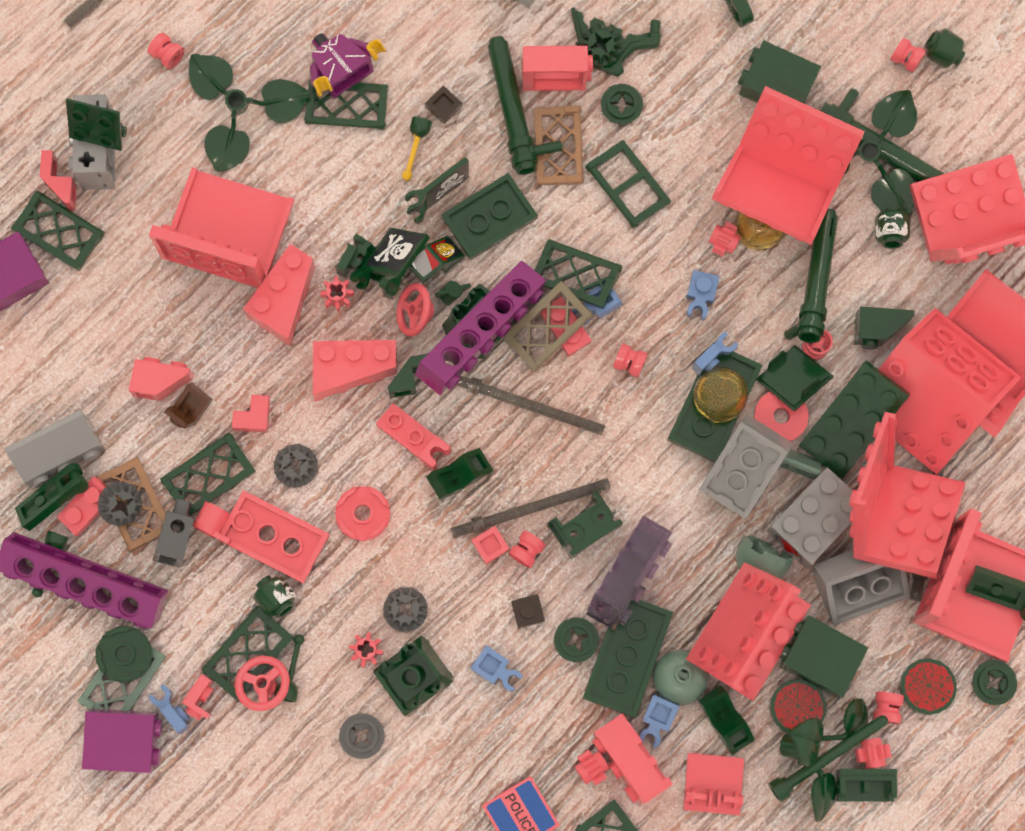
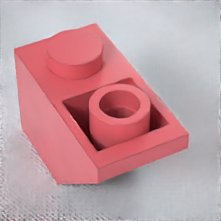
(157, 380)

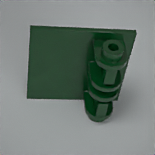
(95, 124)

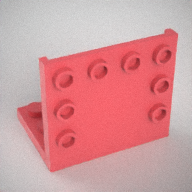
(788, 165)
(971, 211)
(224, 229)
(996, 320)
(949, 385)
(901, 513)
(965, 617)
(749, 630)

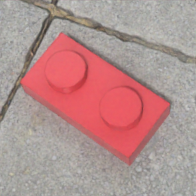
(578, 339)
(82, 508)

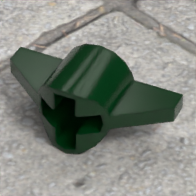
(451, 292)

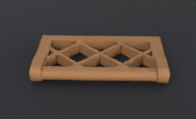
(577, 157)
(156, 505)

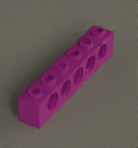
(439, 374)
(95, 576)

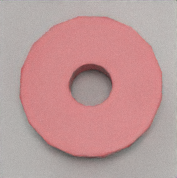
(796, 421)
(366, 529)

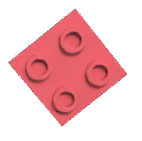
(714, 784)

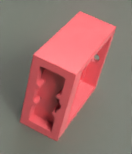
(556, 68)

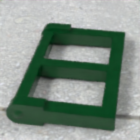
(614, 193)

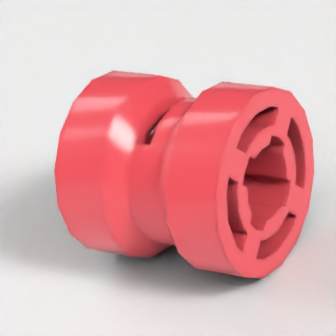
(166, 51)
(902, 52)
(823, 345)
(624, 358)
(527, 549)
(889, 706)

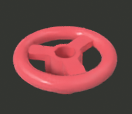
(419, 311)
(269, 690)

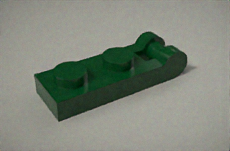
(51, 496)

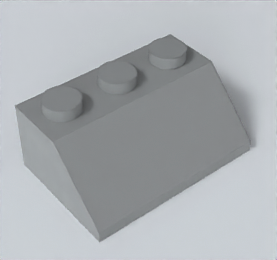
(54, 448)
(857, 586)

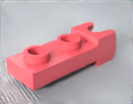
(412, 436)

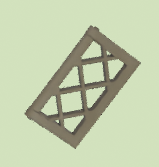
(526, 321)

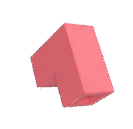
(255, 420)

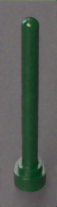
(783, 787)

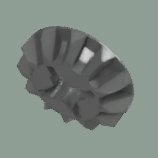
(307, 469)
(107, 502)
(405, 623)
(347, 736)

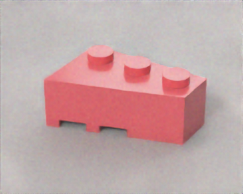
(281, 295)
(351, 364)
(630, 760)

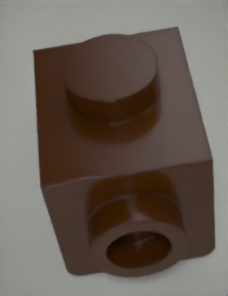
(188, 407)

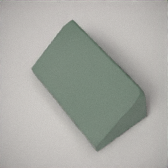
(802, 464)

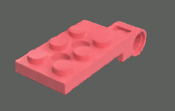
(243, 529)

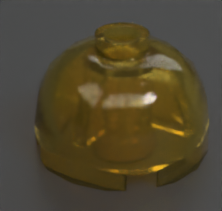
(756, 234)
(720, 394)

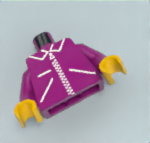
(341, 62)

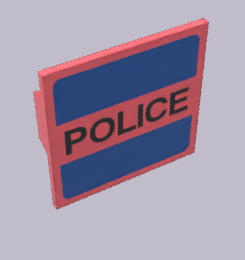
(521, 809)

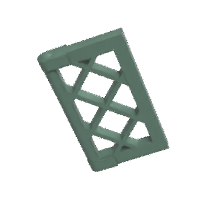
(129, 700)

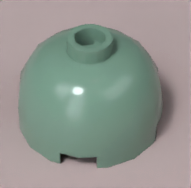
(762, 556)
(667, 681)

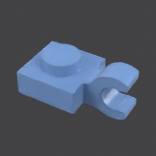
(708, 359)
(176, 716)

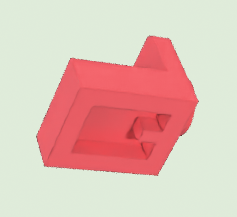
(199, 692)

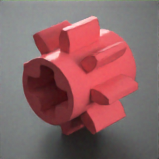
(724, 239)
(337, 286)
(370, 656)
(873, 753)
(591, 767)

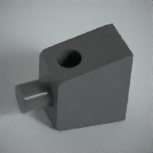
(172, 545)

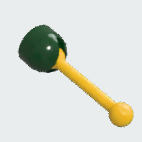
(419, 128)

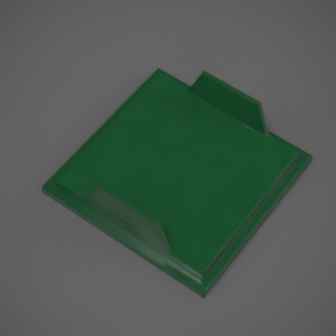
(794, 377)

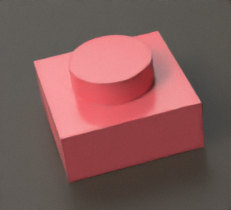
(490, 545)

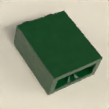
(778, 71)
(823, 656)

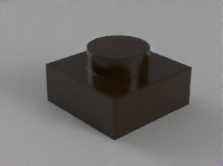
(443, 104)
(528, 611)

